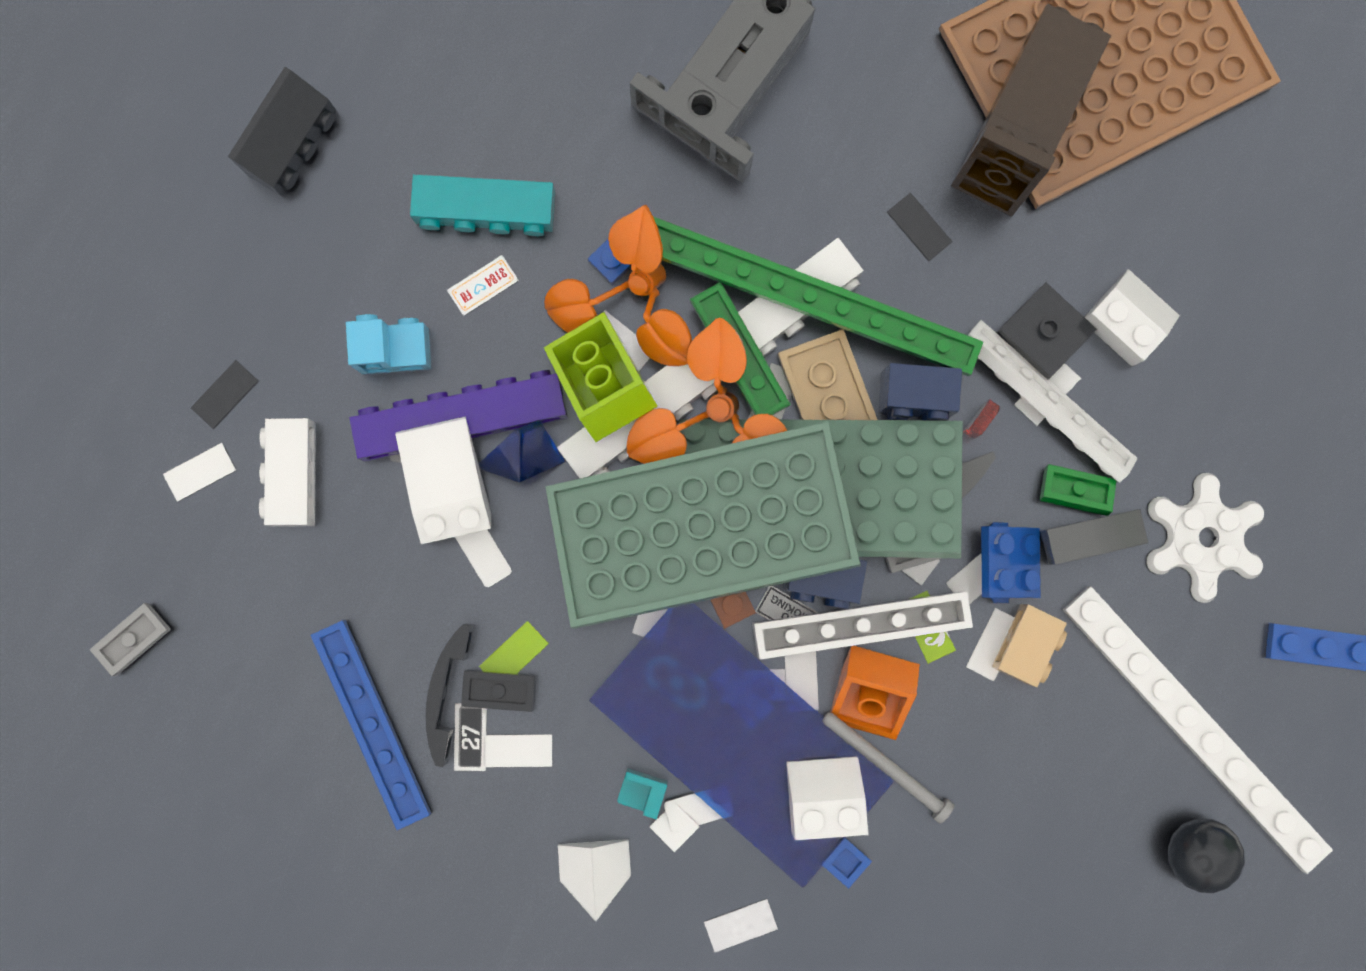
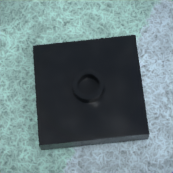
(1047, 331)

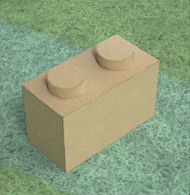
(1030, 645)

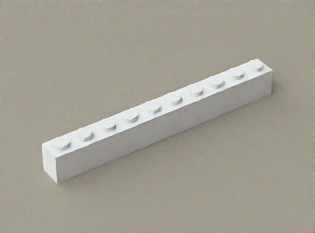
(678, 387)

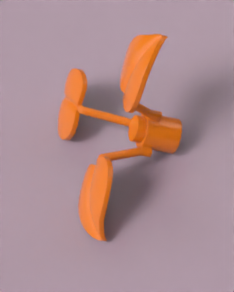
(634, 242)
(712, 355)

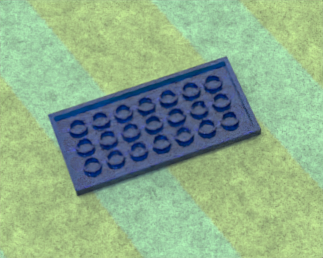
(727, 731)

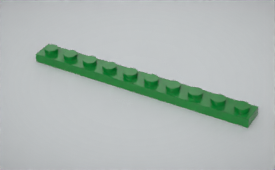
(818, 298)

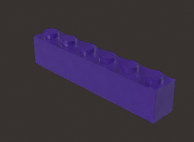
(486, 410)

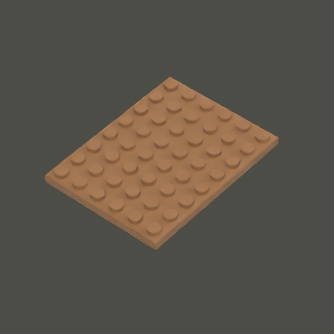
(1156, 79)

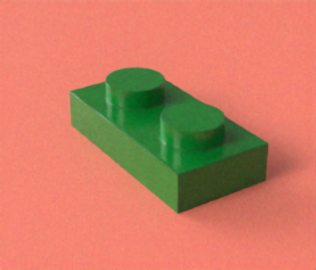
(1078, 490)

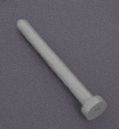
(940, 809)

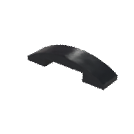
(439, 736)

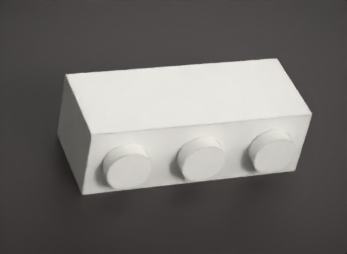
(288, 472)

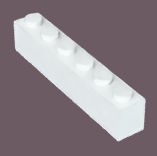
(862, 625)

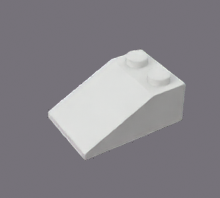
(443, 480)

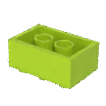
(600, 377)

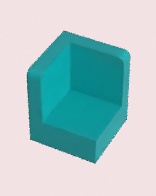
(642, 792)

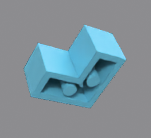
(387, 348)

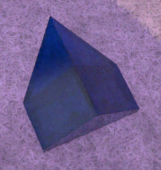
(523, 454)

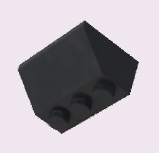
(283, 132)

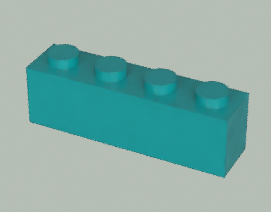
(482, 204)

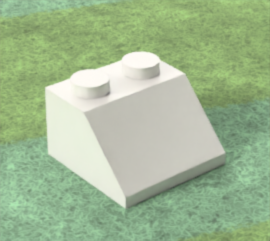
(1132, 319)
(826, 798)

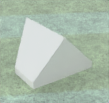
(594, 872)

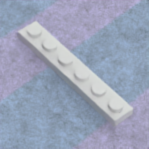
(1053, 404)

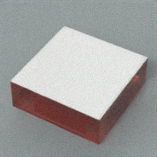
(982, 419)
(674, 840)

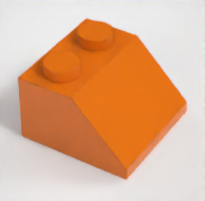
(875, 692)

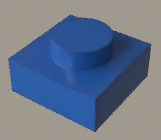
(607, 264)
(846, 862)

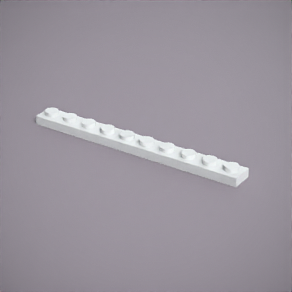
(1197, 730)

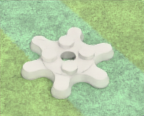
(1183, 543)

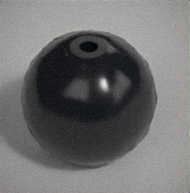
(1206, 855)

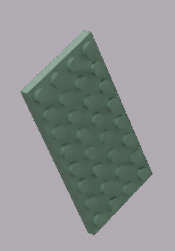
(896, 480)
(702, 526)

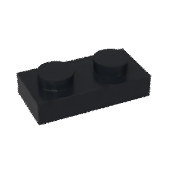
(498, 690)

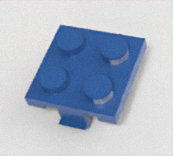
(1010, 562)

